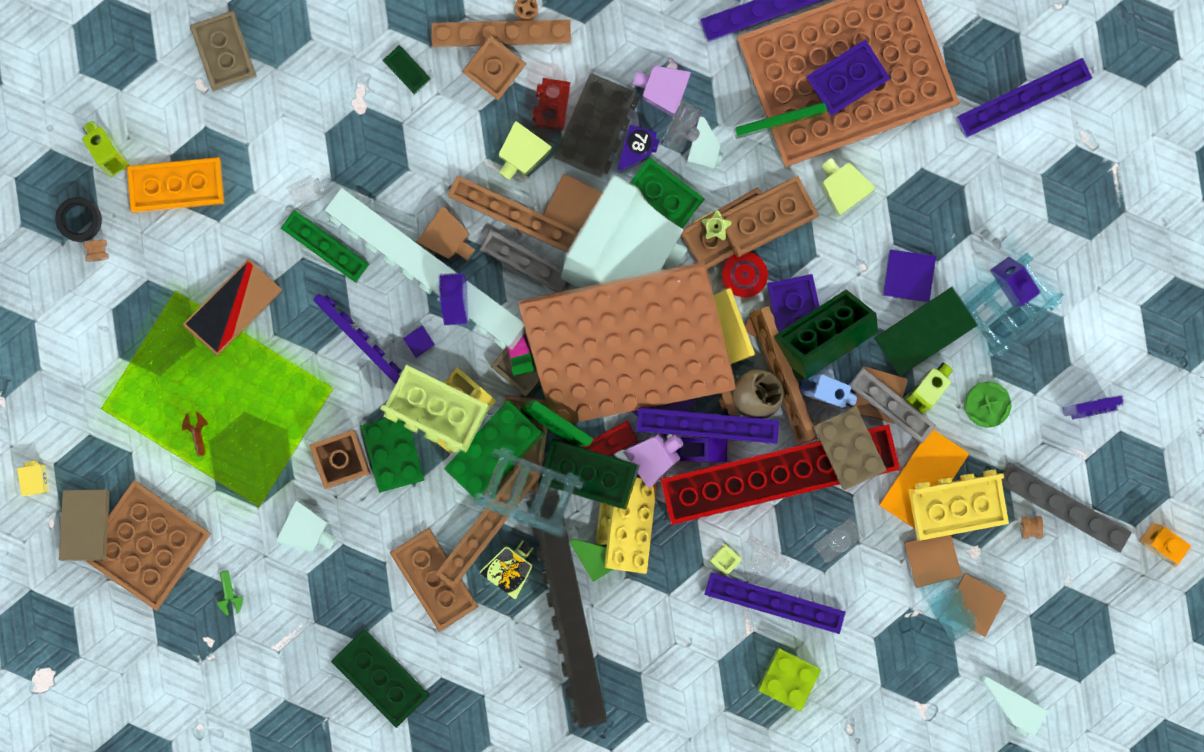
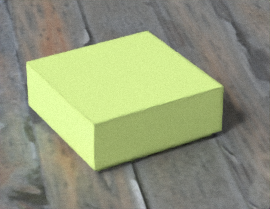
(725, 560)

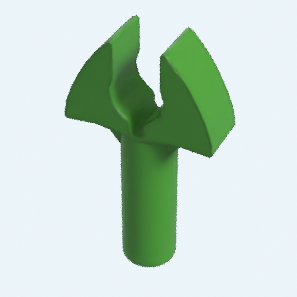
(228, 594)

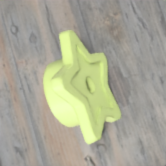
(710, 226)

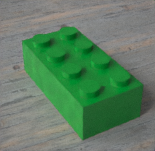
(506, 429)

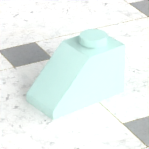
(705, 149)

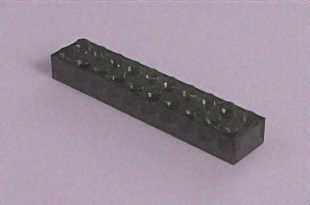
(569, 620)

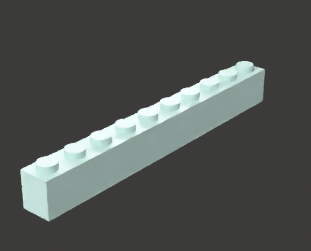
(421, 265)

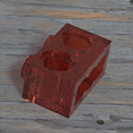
(558, 104)

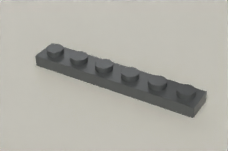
(1065, 508)

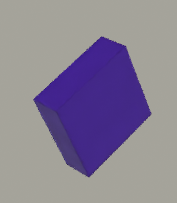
(419, 341)

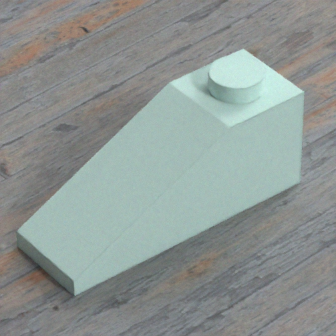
(1018, 710)

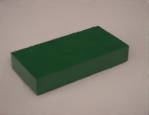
(406, 69)

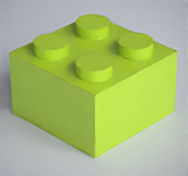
(789, 679)

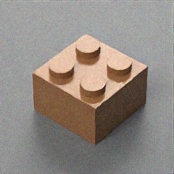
(340, 459)

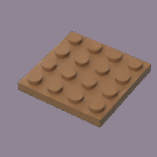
(149, 545)

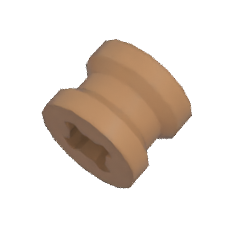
(525, 6)
(96, 250)
(1031, 527)

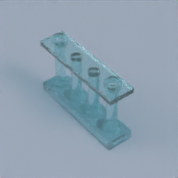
(987, 297)
(510, 507)

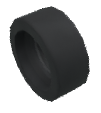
(61, 214)

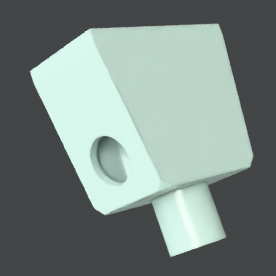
(305, 529)

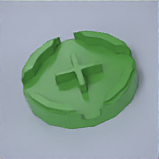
(987, 404)

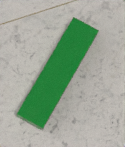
(780, 120)
(325, 246)

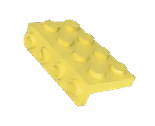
(958, 505)

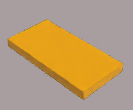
(175, 185)
(930, 461)

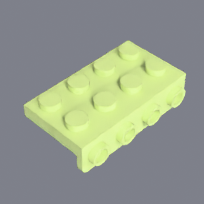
(435, 409)

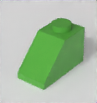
(591, 557)

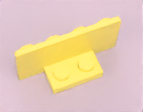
(628, 531)

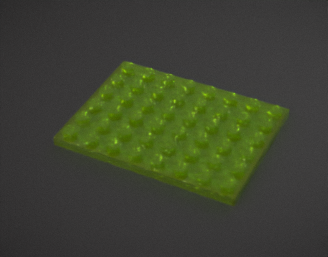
(248, 395)

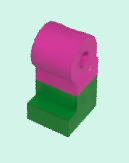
(522, 357)

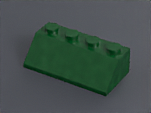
(827, 333)

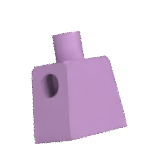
(663, 87)
(655, 456)

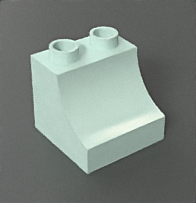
(622, 240)

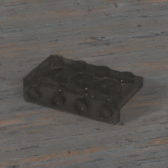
(596, 126)

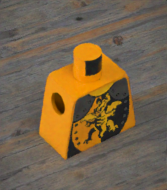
(1165, 544)

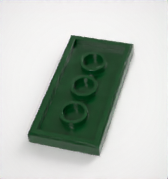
(926, 331)
(603, 476)
(380, 678)

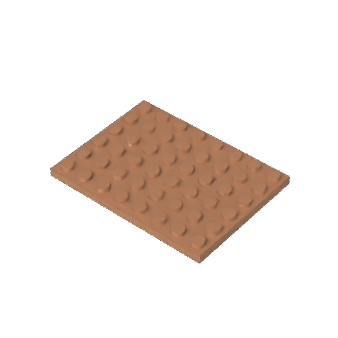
(795, 47)
(628, 343)

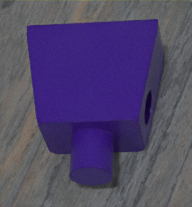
(1018, 285)

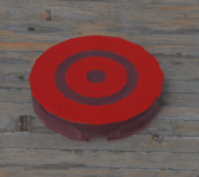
(745, 275)

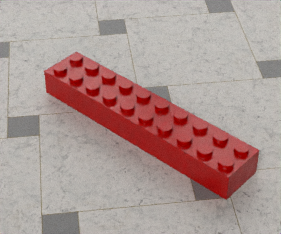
(760, 479)

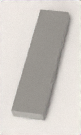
(523, 261)
(892, 405)

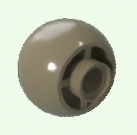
(758, 394)

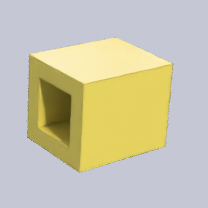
(33, 479)

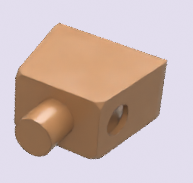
(446, 237)

